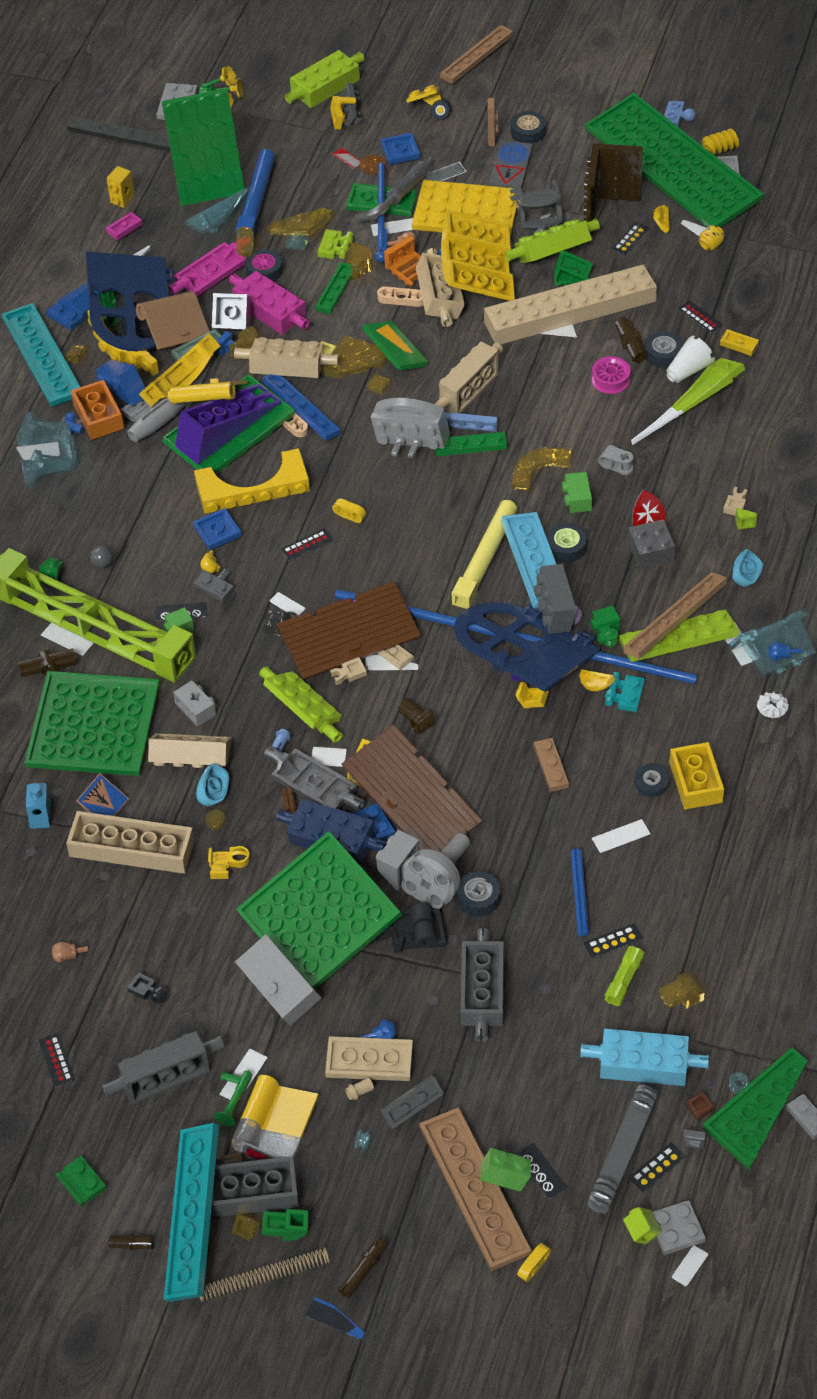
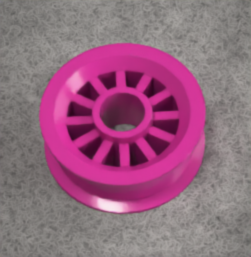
(611, 375)

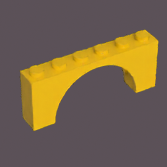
(218, 495)

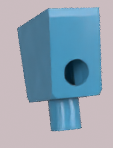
(38, 798)

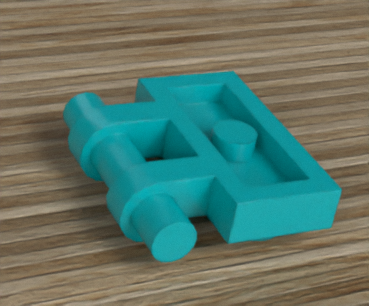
(630, 695)

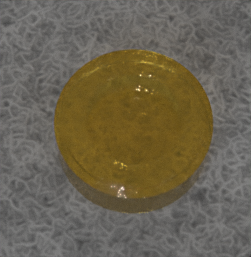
(215, 819)

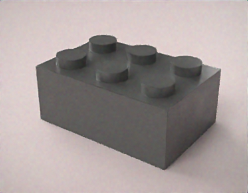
(555, 599)

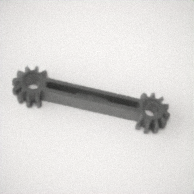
(622, 1149)

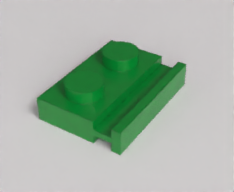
(81, 1181)

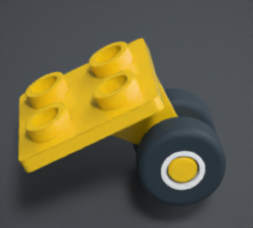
(440, 106)

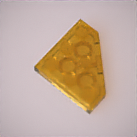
(301, 224)
(354, 357)

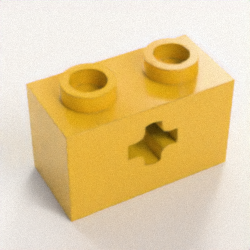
(120, 186)

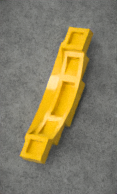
(139, 359)
(182, 372)

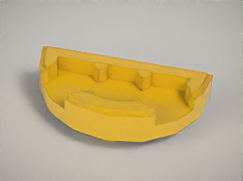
(661, 216)
(595, 681)

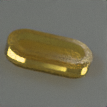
(244, 241)

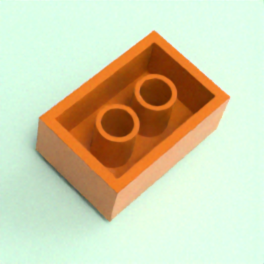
(97, 409)

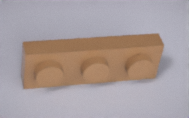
(551, 764)

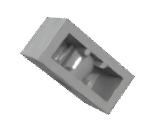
(195, 703)

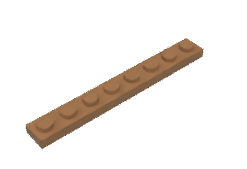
(675, 615)

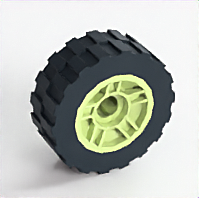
(567, 542)

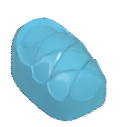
(746, 568)
(212, 785)

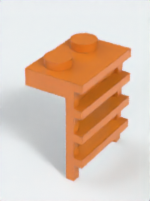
(401, 256)

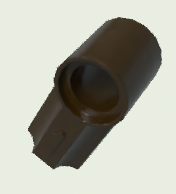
(419, 718)

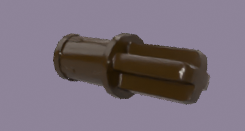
(130, 1242)

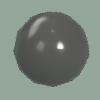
(100, 557)

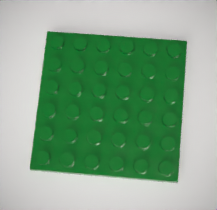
(92, 723)
(320, 910)

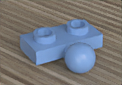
(675, 112)

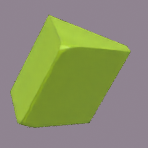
(745, 519)

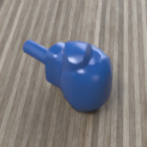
(779, 651)
(385, 1030)

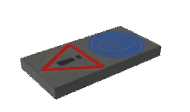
(510, 164)

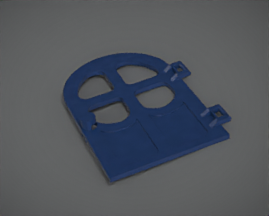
(127, 276)
(542, 661)

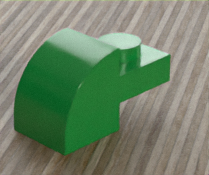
(288, 1225)

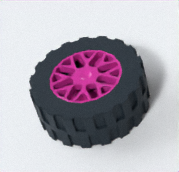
(266, 263)

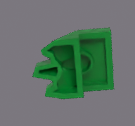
(571, 269)

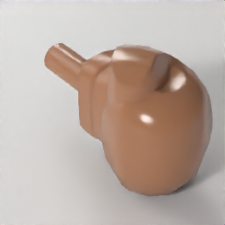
(403, 236)
(64, 951)

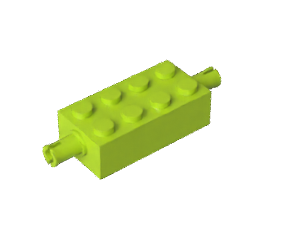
(324, 78)
(552, 240)

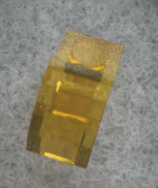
(246, 340)

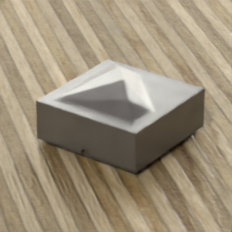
(693, 1139)

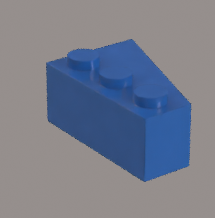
(122, 381)

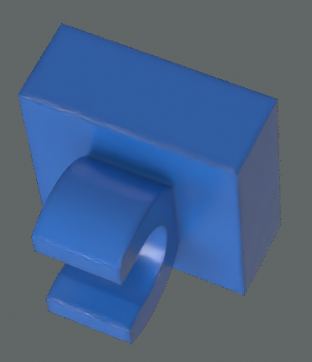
(224, 342)

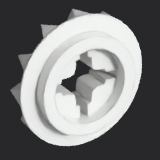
(770, 710)

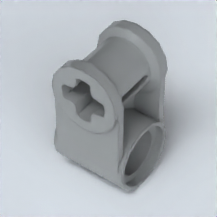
(615, 459)

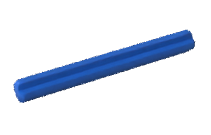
(579, 892)

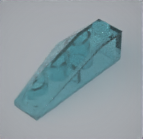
(215, 215)

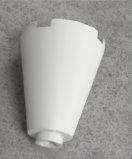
(690, 360)

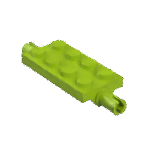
(303, 702)

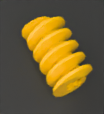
(721, 141)

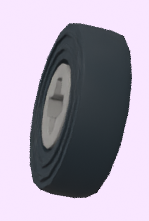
(649, 788)

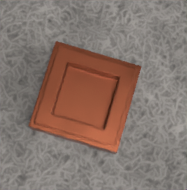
(700, 1106)

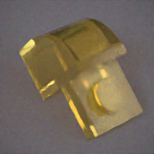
(360, 258)
(683, 990)

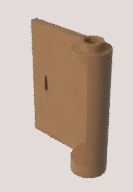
(171, 317)

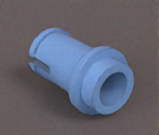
(282, 737)

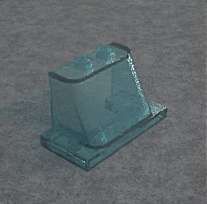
(40, 431)
(787, 631)

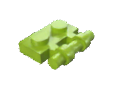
(330, 244)

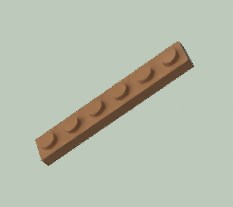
(476, 54)

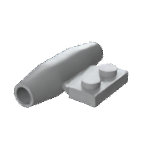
(149, 418)

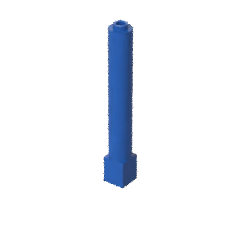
(257, 191)

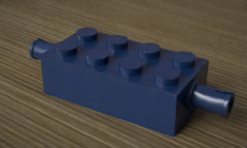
(315, 820)

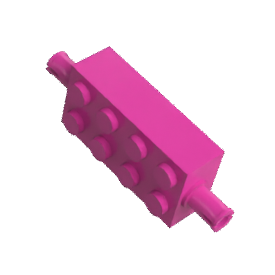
(271, 302)

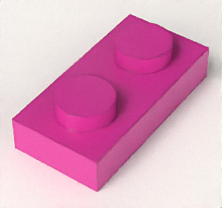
(124, 226)

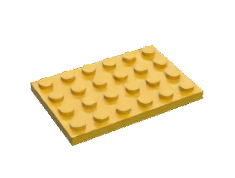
(471, 199)

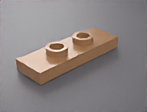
(492, 128)

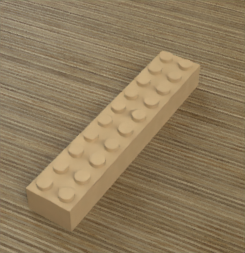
(570, 304)

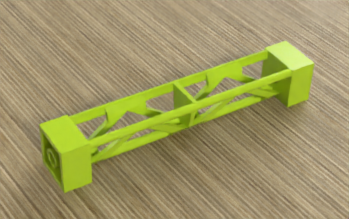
(171, 651)

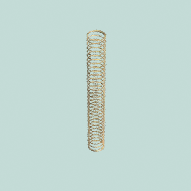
(325, 1253)

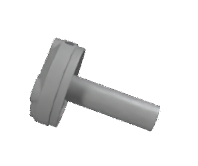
(432, 874)

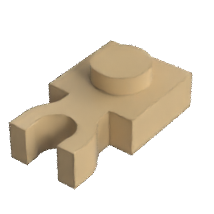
(736, 501)
(350, 670)

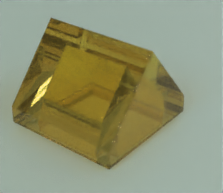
(245, 1227)

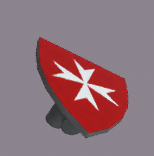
(647, 509)

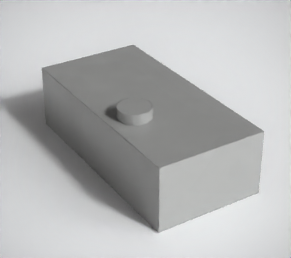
(278, 980)

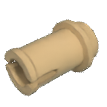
(359, 1089)

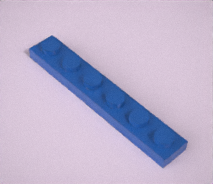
(302, 406)

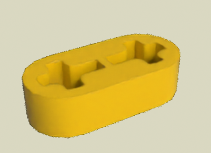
(349, 510)
(534, 1262)

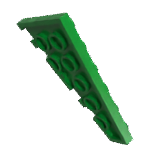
(750, 1116)

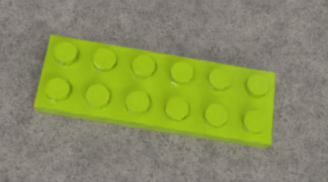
(689, 634)

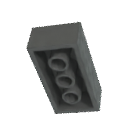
(254, 1187)

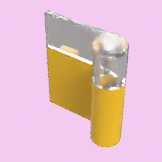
(274, 1118)

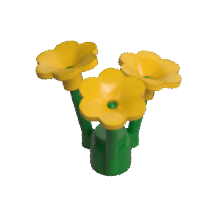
(229, 77)

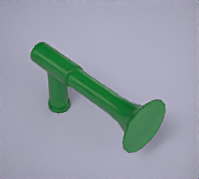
(225, 1117)

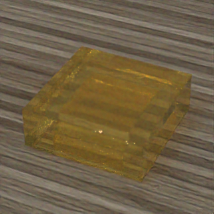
(378, 384)

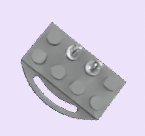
(410, 423)

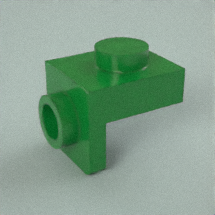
(51, 567)

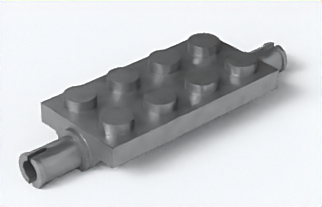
(313, 779)

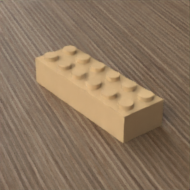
(130, 842)

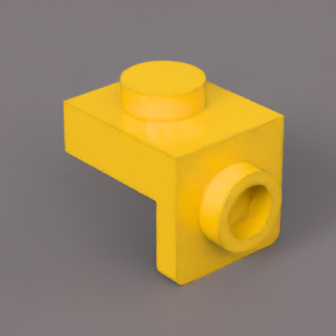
(531, 696)

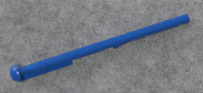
(382, 233)

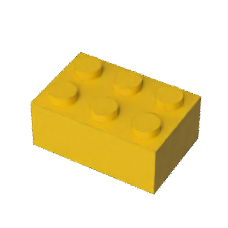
(696, 775)

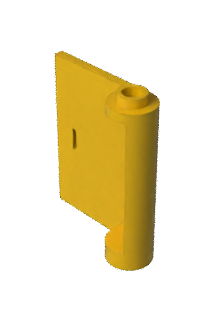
(204, 392)

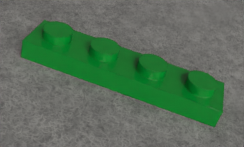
(473, 444)

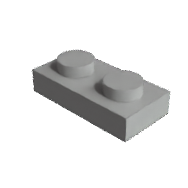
(805, 1114)

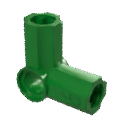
(107, 299)

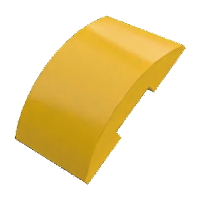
(475, 255)

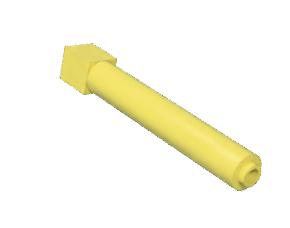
(466, 587)

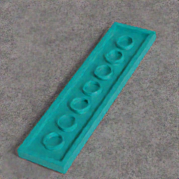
(41, 353)
(191, 1213)

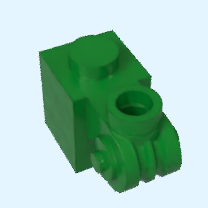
(606, 624)

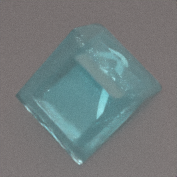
(296, 242)

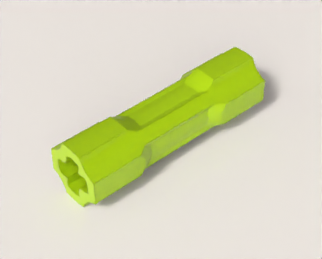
(624, 975)

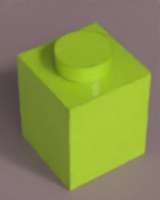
(642, 1225)

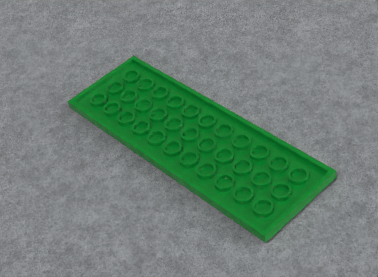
(676, 162)

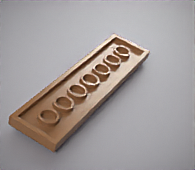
(478, 1200)

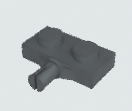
(214, 585)

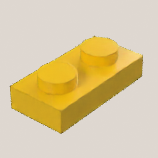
(739, 342)

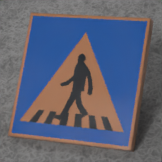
(102, 797)

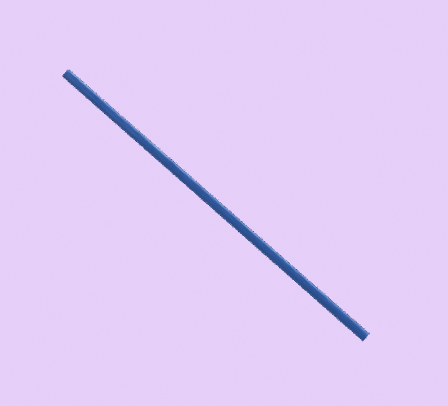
(600, 656)

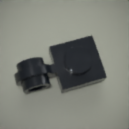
(143, 986)

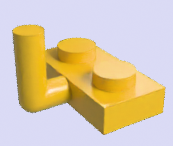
(337, 107)

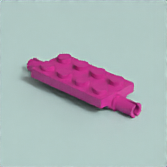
(208, 270)

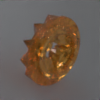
(371, 160)

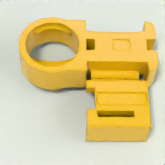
(221, 860)

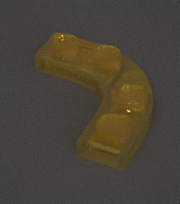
(537, 459)

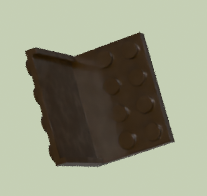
(612, 175)

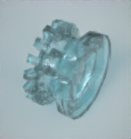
(737, 1076)
(363, 1140)

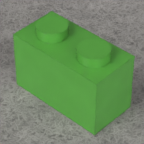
(577, 492)
(505, 1169)

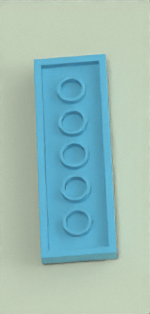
(528, 547)

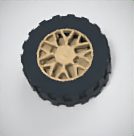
(528, 127)

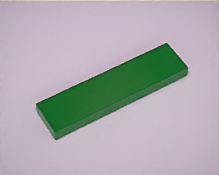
(334, 289)

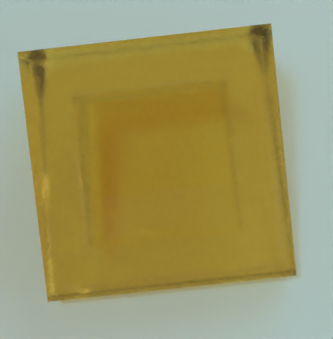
(76, 353)

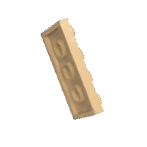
(369, 1058)

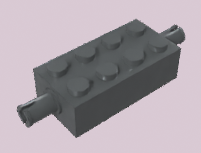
(482, 984)
(163, 1067)

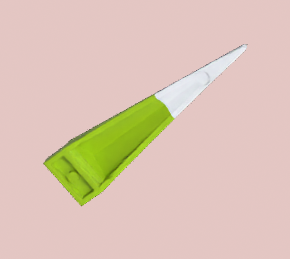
(711, 380)

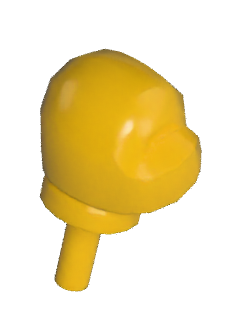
(209, 563)

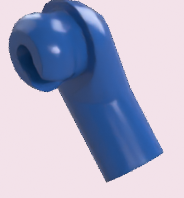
(70, 419)

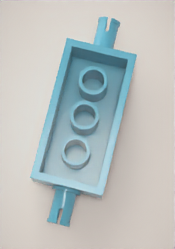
(644, 1057)

